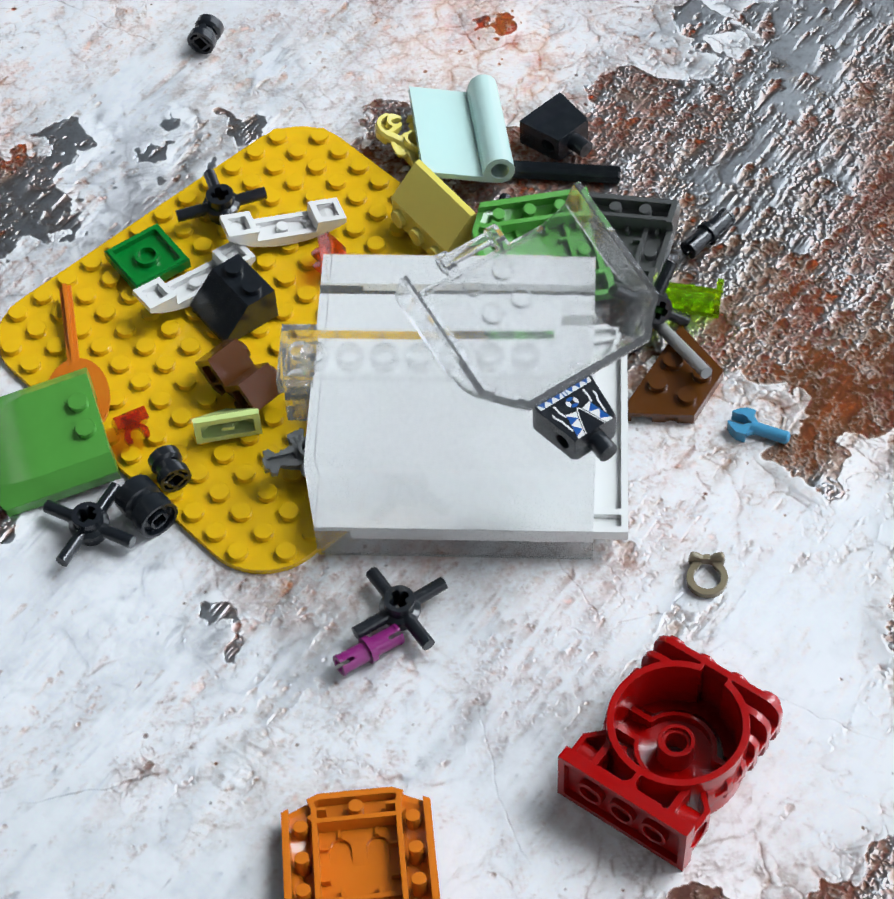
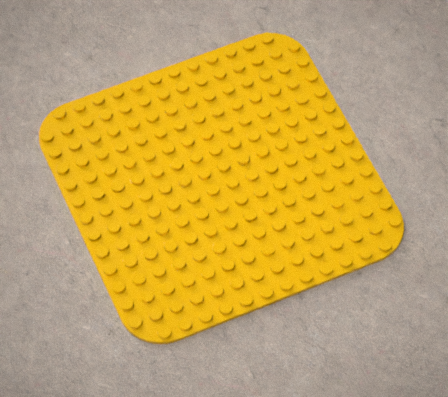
(150, 357)

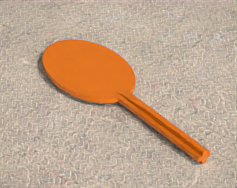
(74, 361)

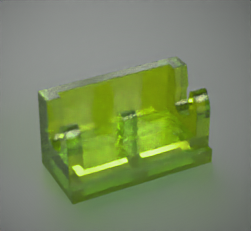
(696, 299)

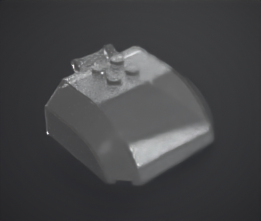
(535, 307)

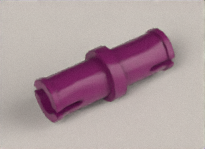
(368, 649)

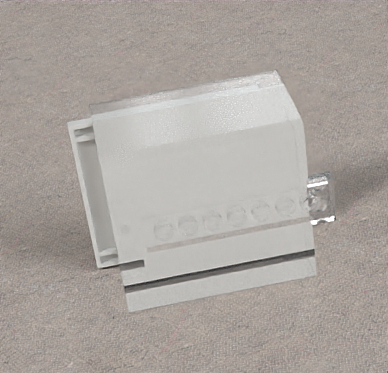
(414, 460)

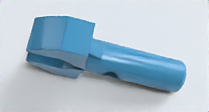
(753, 427)

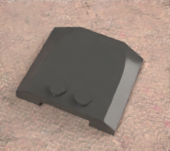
(643, 225)

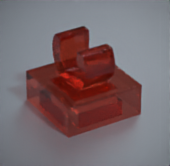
(327, 245)
(131, 421)

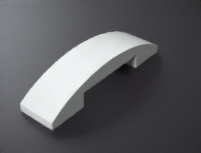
(286, 228)
(180, 292)

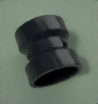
(205, 34)
(169, 468)

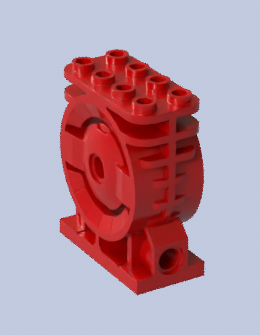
(664, 794)

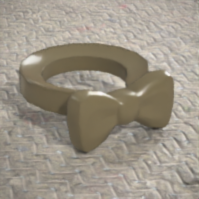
(717, 561)

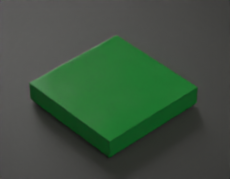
(147, 257)

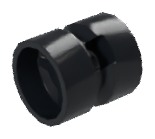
(146, 506)

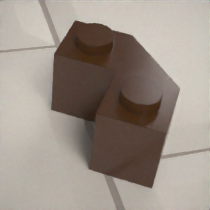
(232, 371)

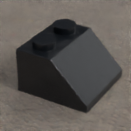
(234, 300)

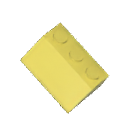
(431, 211)

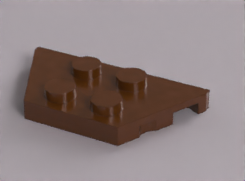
(674, 388)

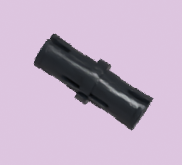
(708, 233)

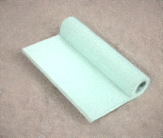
(463, 132)

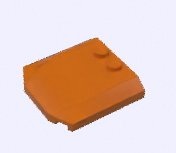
(360, 847)

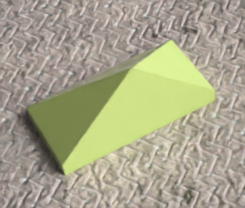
(227, 424)

